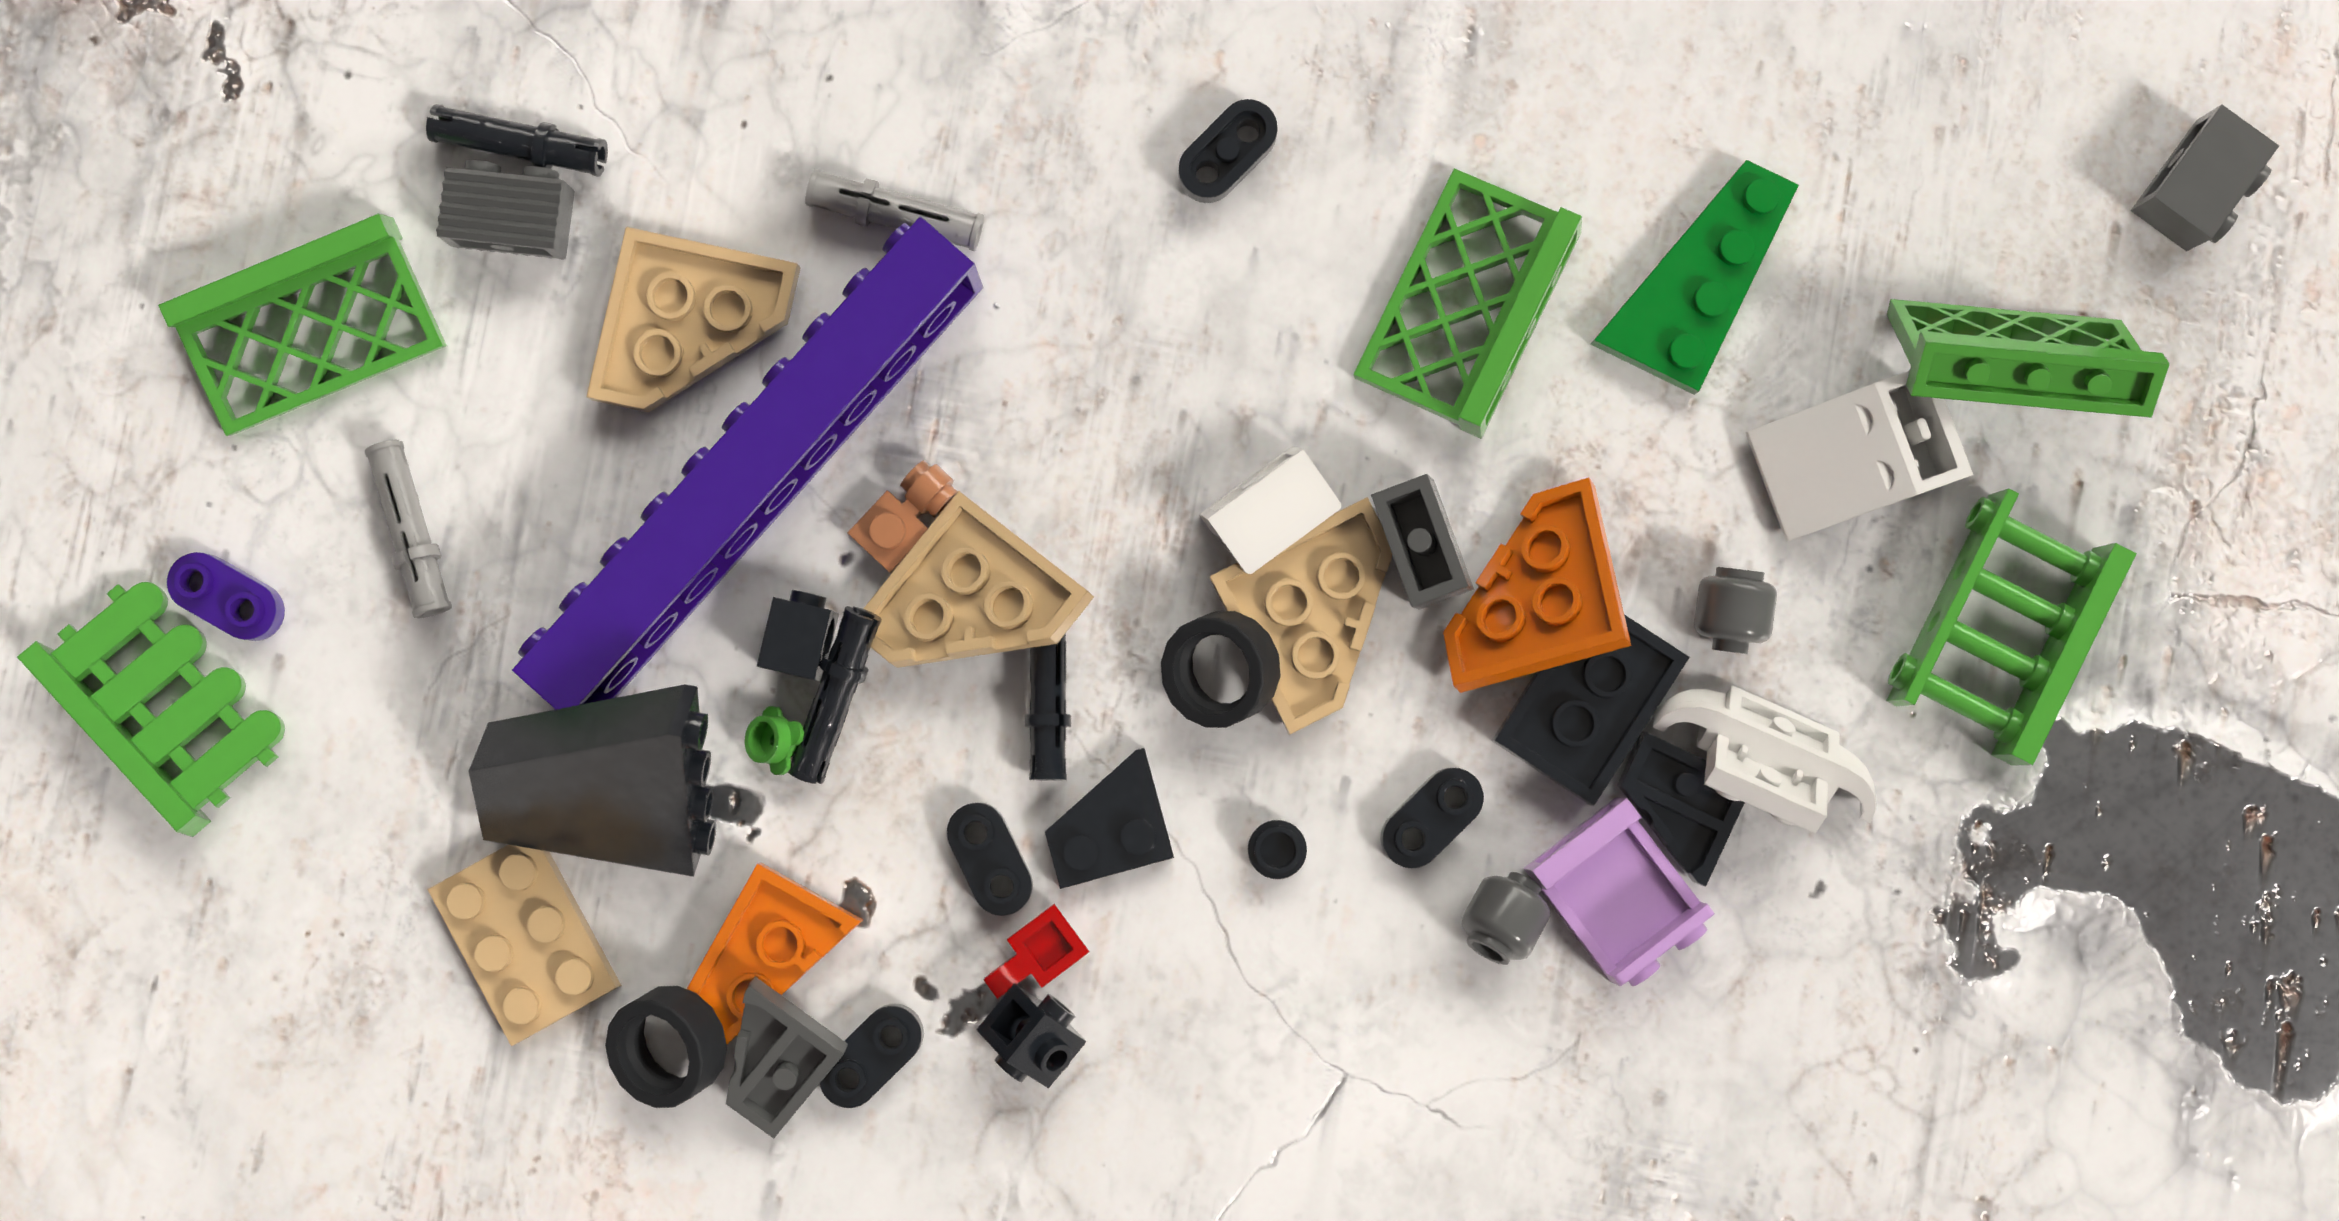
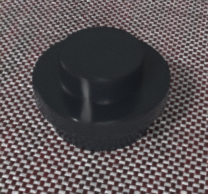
(1277, 849)

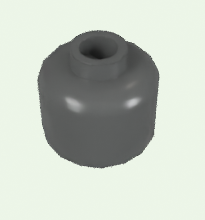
(1735, 609)
(1505, 918)

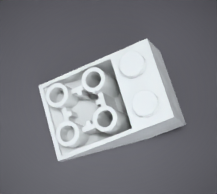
(1856, 455)

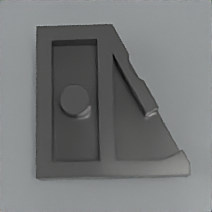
(778, 1058)

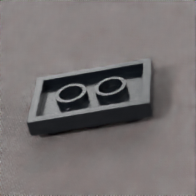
(1588, 713)

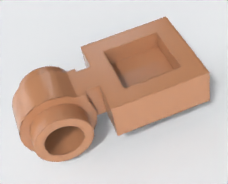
(894, 528)

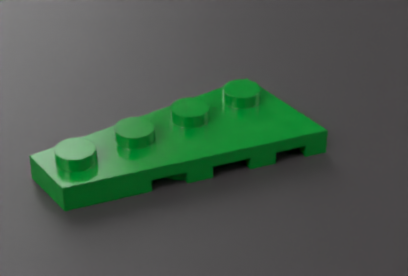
(1694, 293)

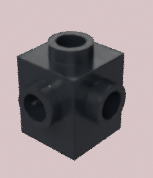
(1031, 1036)

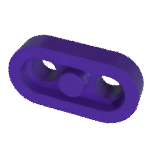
(223, 594)

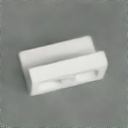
(1271, 509)

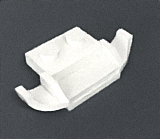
(1769, 755)

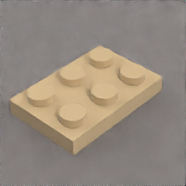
(524, 939)

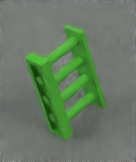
(2045, 676)

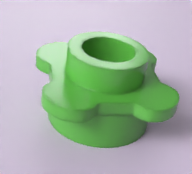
(773, 740)

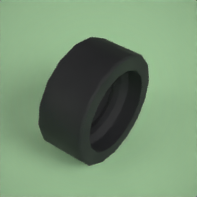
(1182, 684)
(636, 1067)

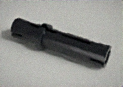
(539, 144)
(840, 677)
(1048, 712)

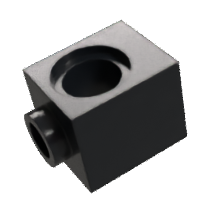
(797, 635)

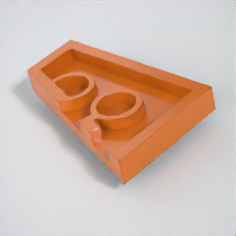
(771, 934)

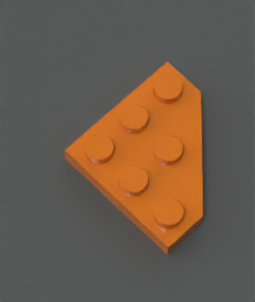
(1541, 595)

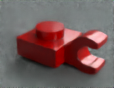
(1042, 949)

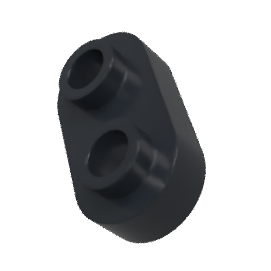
(1227, 153)
(1432, 816)
(992, 857)
(872, 1057)

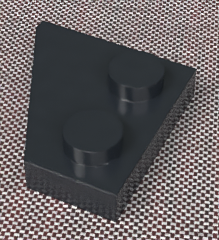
(1682, 811)
(1111, 827)

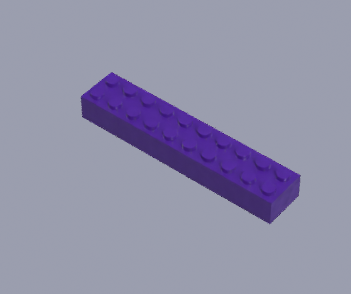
(752, 470)

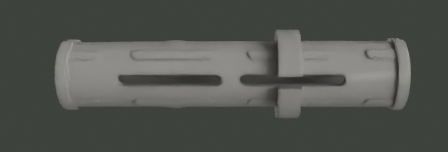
(892, 209)
(409, 533)

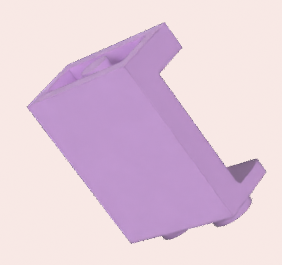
(1619, 894)

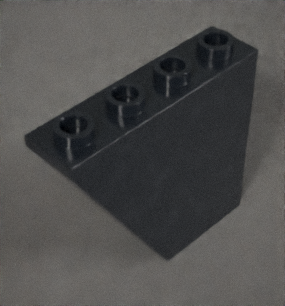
(602, 781)

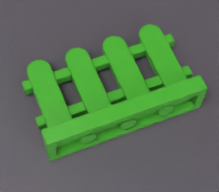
(126, 693)

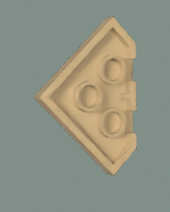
(682, 315)
(972, 593)
(1316, 608)

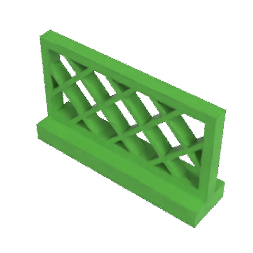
(284, 276)
(1514, 323)
(2026, 358)

